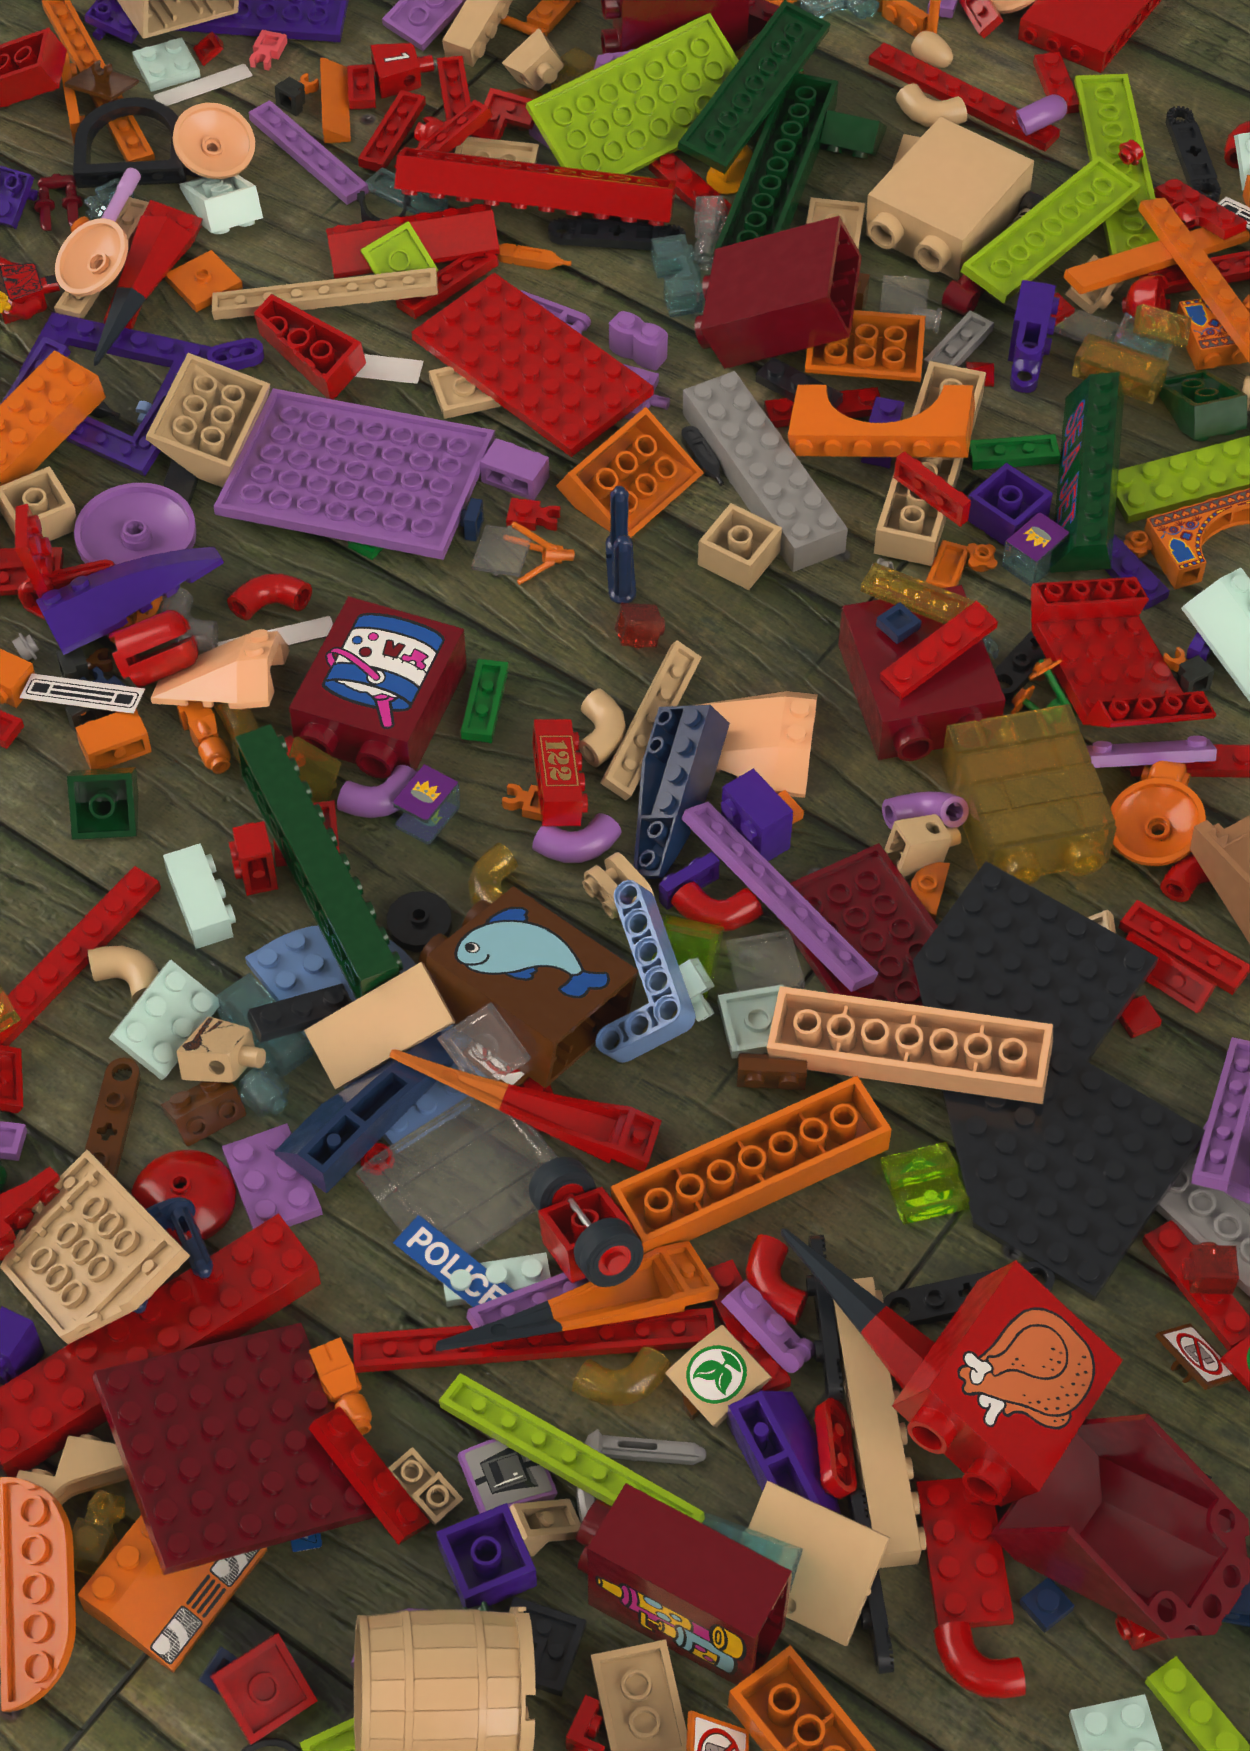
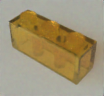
(1140, 372)

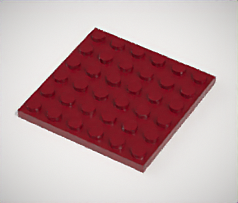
(226, 1447)

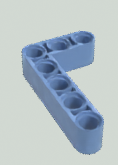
(653, 975)

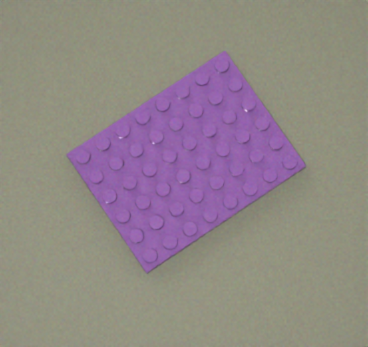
(355, 473)

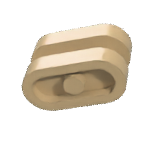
(603, 883)

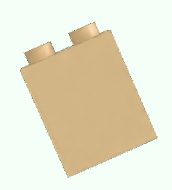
(947, 197)

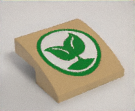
(717, 1374)

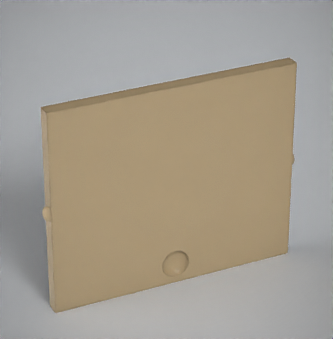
(835, 1561)

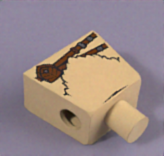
(218, 1052)

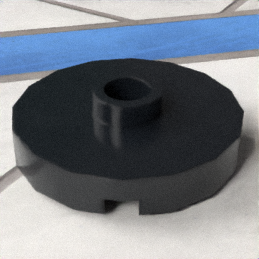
(414, 933)

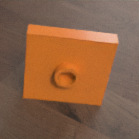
(202, 277)

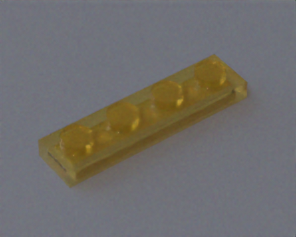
(914, 594)

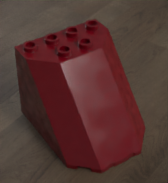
(1134, 1529)

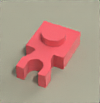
(266, 47)

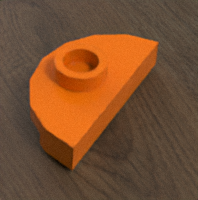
(929, 885)

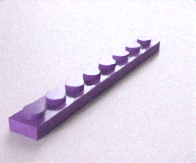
(780, 896)

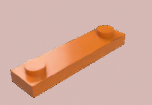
(75, 119)

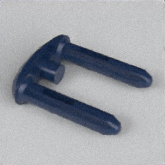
(620, 550)
(179, 1216)

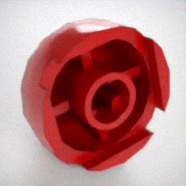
(1147, 291)

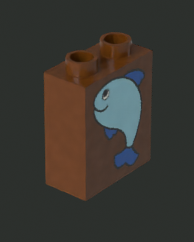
(538, 974)

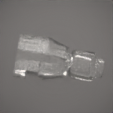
(709, 222)

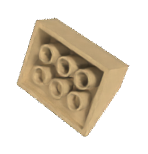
(208, 417)

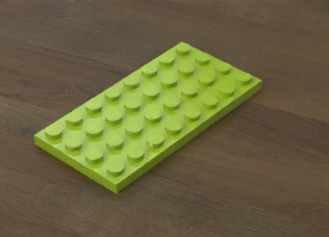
(637, 103)

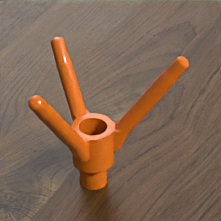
(550, 553)

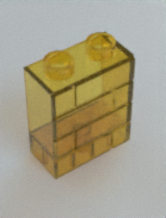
(1030, 793)

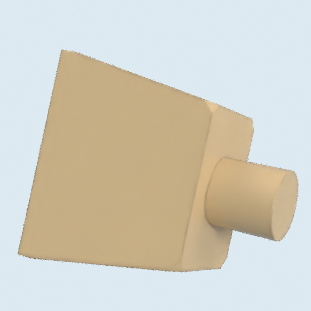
(534, 62)
(919, 843)

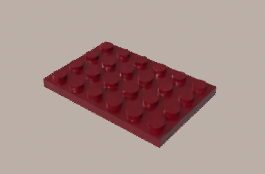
(876, 915)

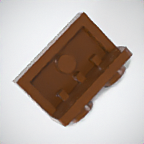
(762, 1072)
(204, 1110)

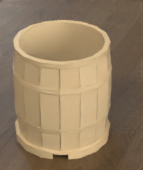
(444, 1681)

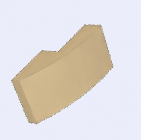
(426, 1488)

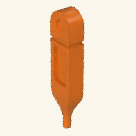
(530, 257)

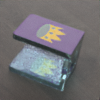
(1029, 549)
(427, 804)

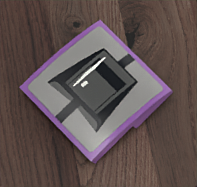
(504, 1476)

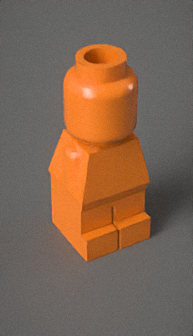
(205, 735)
(342, 1382)

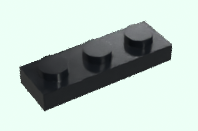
(784, 381)
(296, 1013)

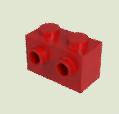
(253, 858)

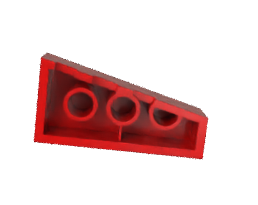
(310, 345)

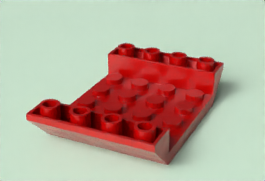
(1108, 655)

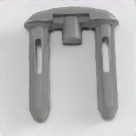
(638, 1450)

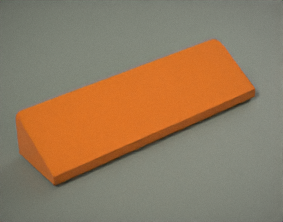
(334, 102)

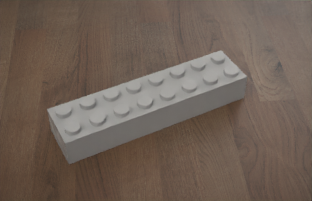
(765, 470)

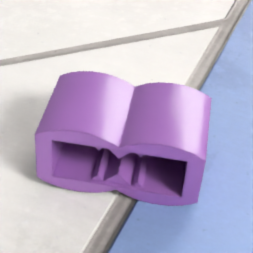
(638, 340)

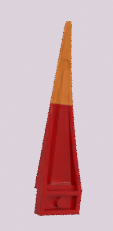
(591, 1126)

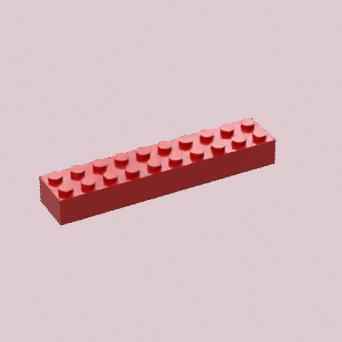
(535, 185)
(246, 1286)

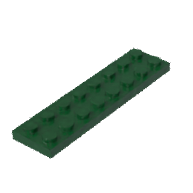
(753, 86)

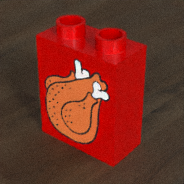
(1006, 1386)

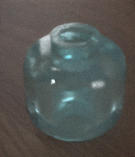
(264, 1091)

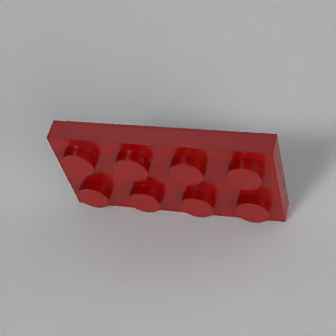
(962, 1556)

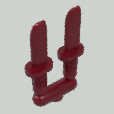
(45, 205)

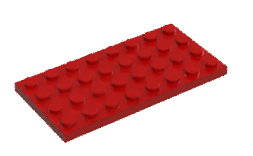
(533, 364)

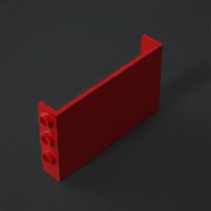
(1084, 29)

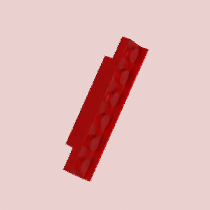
(443, 233)

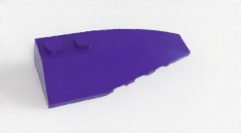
(103, 600)

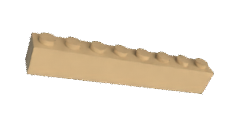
(879, 1442)

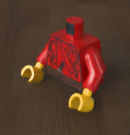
(23, 290)

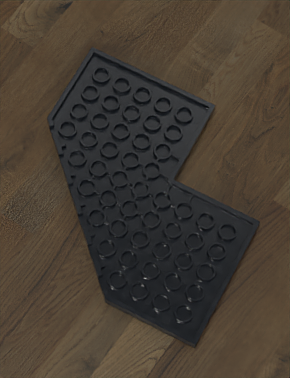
(1097, 1157)

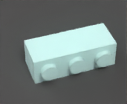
(199, 895)

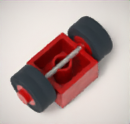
(583, 1225)

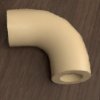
(927, 111)
(608, 730)
(123, 964)

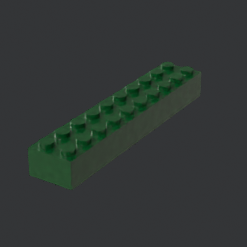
(781, 161)
(315, 862)

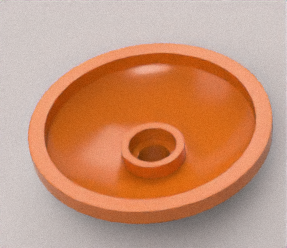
(1152, 807)

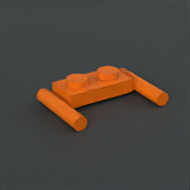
(543, 16)
(910, 17)

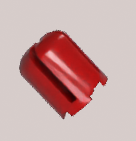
(148, 634)

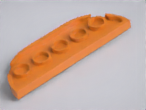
(34, 1592)

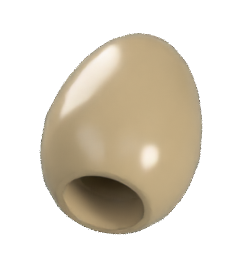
(932, 49)

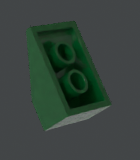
(1204, 405)

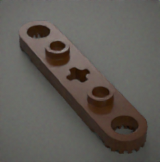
(113, 1112)

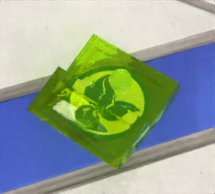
(924, 1183)

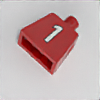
(398, 67)

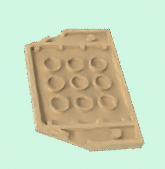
(90, 1253)

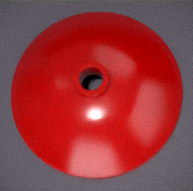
(207, 1187)

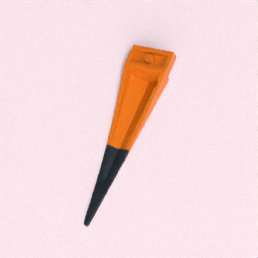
(661, 1285)

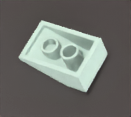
(223, 202)

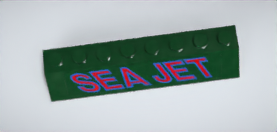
(1089, 474)

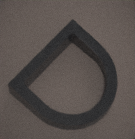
(152, 172)

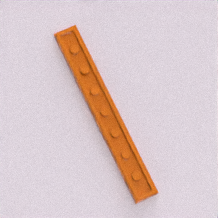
(1140, 261)

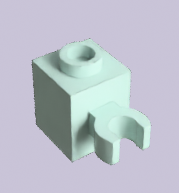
(697, 983)

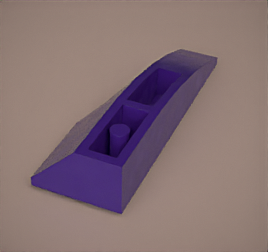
(779, 1444)

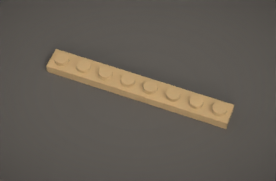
(329, 292)

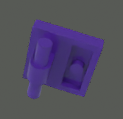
(111, 19)
(14, 192)

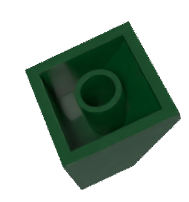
(852, 133)
(103, 803)

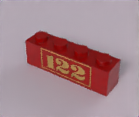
(558, 772)

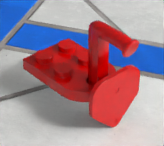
(38, 563)

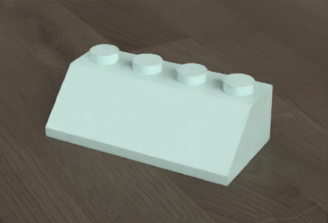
(1223, 622)

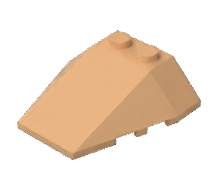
(228, 674)
(770, 736)

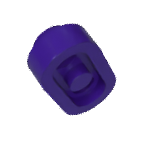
(237, 354)

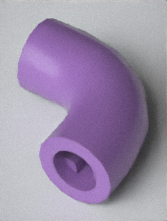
(1041, 113)
(374, 800)
(949, 807)
(577, 845)

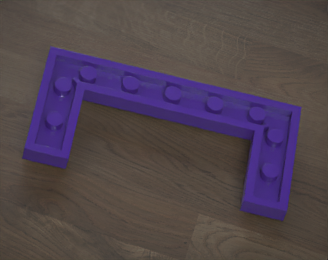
(129, 344)
(94, 436)

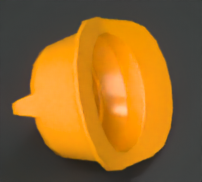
(731, 180)

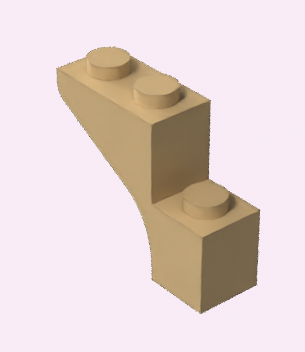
(83, 1467)

